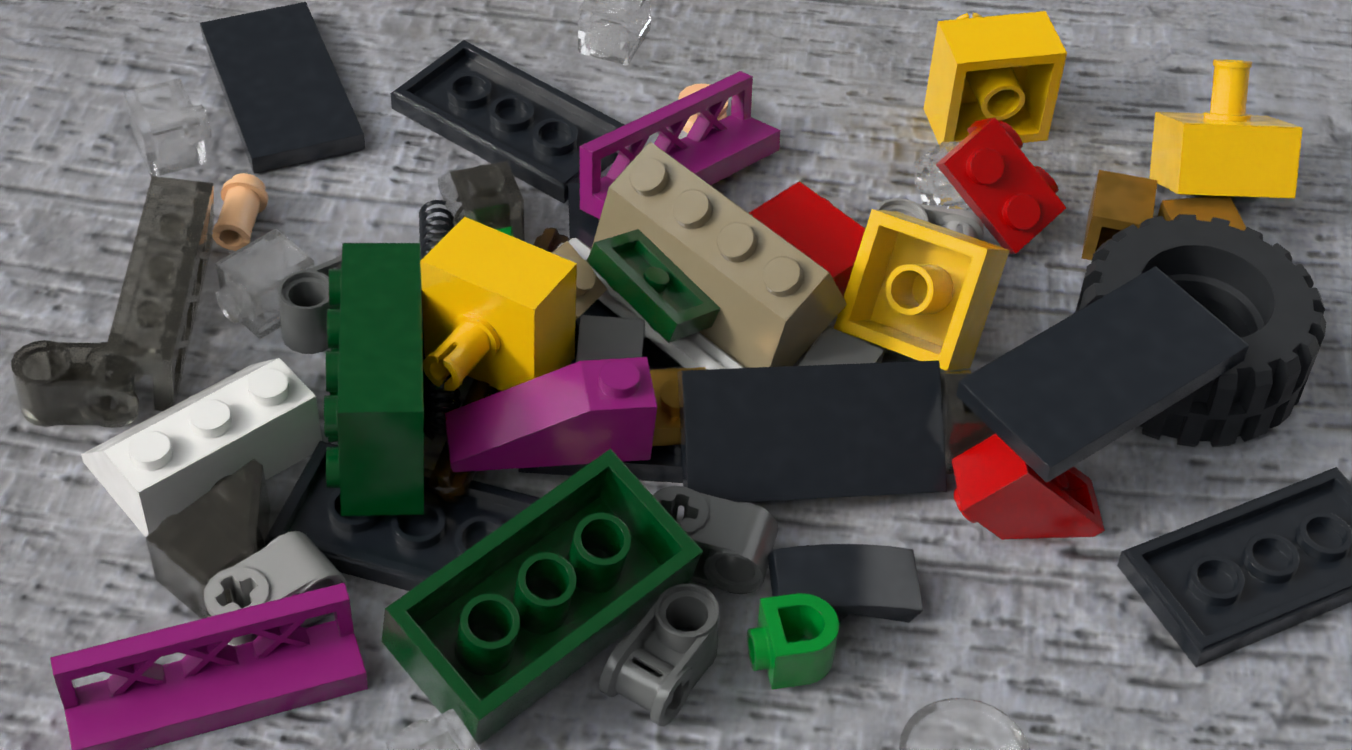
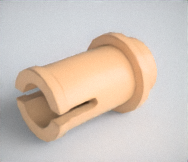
(243, 200)

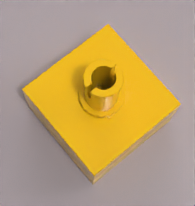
(994, 69)
(1226, 147)
(921, 289)
(495, 308)

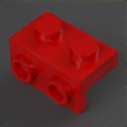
(1002, 184)

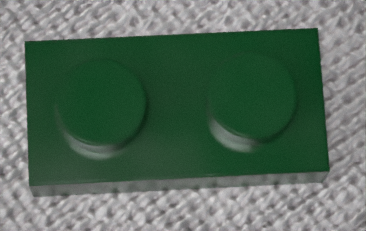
(653, 285)

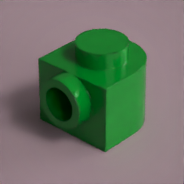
(793, 639)

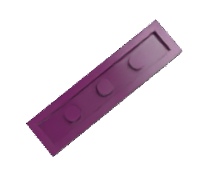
(709, 150)
(214, 681)

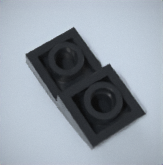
(851, 578)

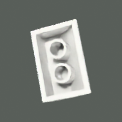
(194, 444)

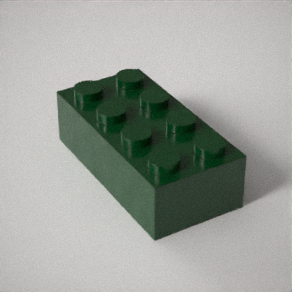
(375, 380)
(539, 596)

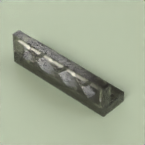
(163, 285)

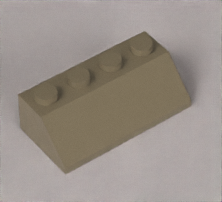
(766, 288)

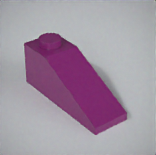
(558, 419)

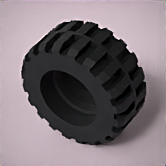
(1252, 293)

